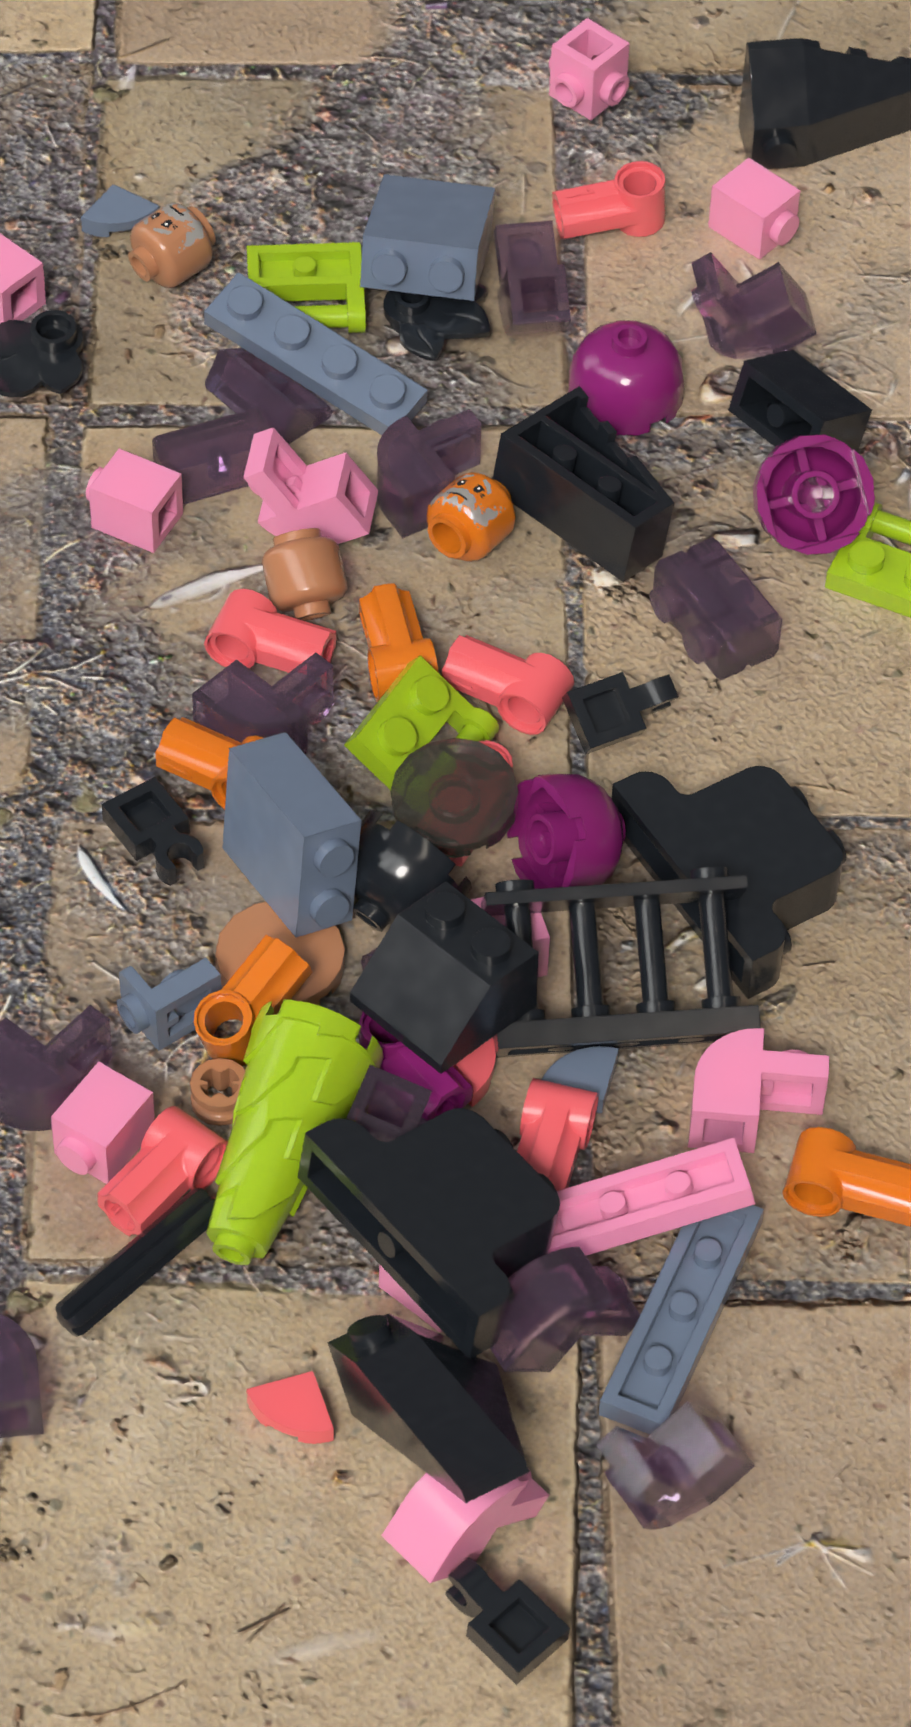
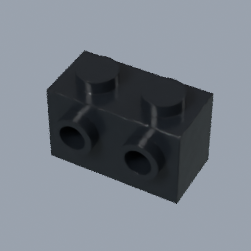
(791, 397)

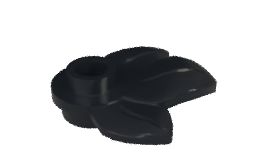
(429, 320)
(40, 354)

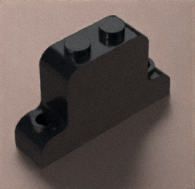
(755, 830)
(440, 1211)

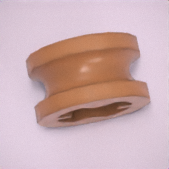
(218, 1074)

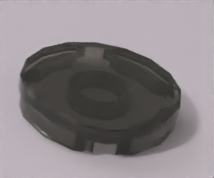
(456, 795)

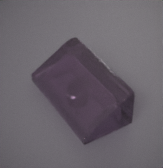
(249, 383)
(210, 453)

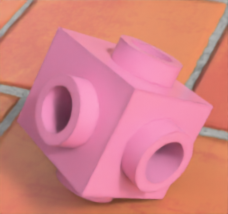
(589, 69)

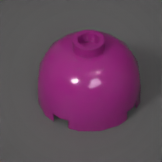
(629, 375)
(813, 494)
(566, 831)

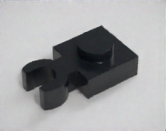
(154, 823)

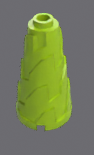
(296, 1078)

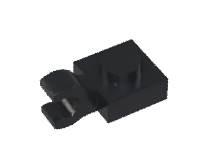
(613, 712)
(508, 1626)

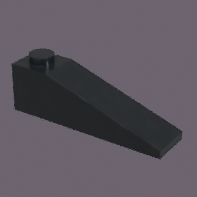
(818, 102)
(430, 1403)

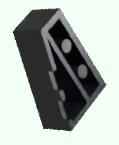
(584, 486)

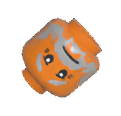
(470, 517)

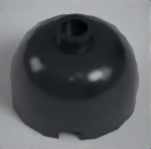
(396, 871)

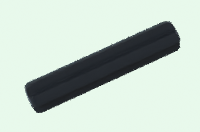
(135, 1263)

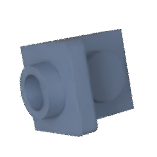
(168, 1008)

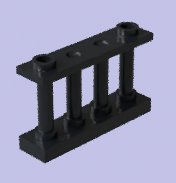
(656, 1018)

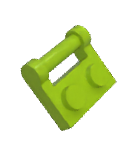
(314, 274)
(874, 569)
(411, 717)

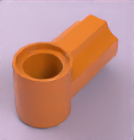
(391, 635)
(197, 755)
(267, 975)
(835, 1176)

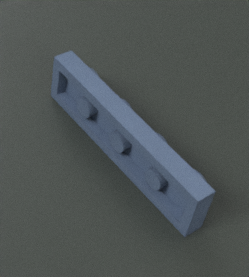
(313, 355)
(679, 1319)

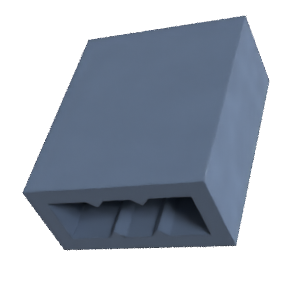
(427, 237)
(291, 834)

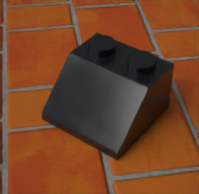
(447, 978)

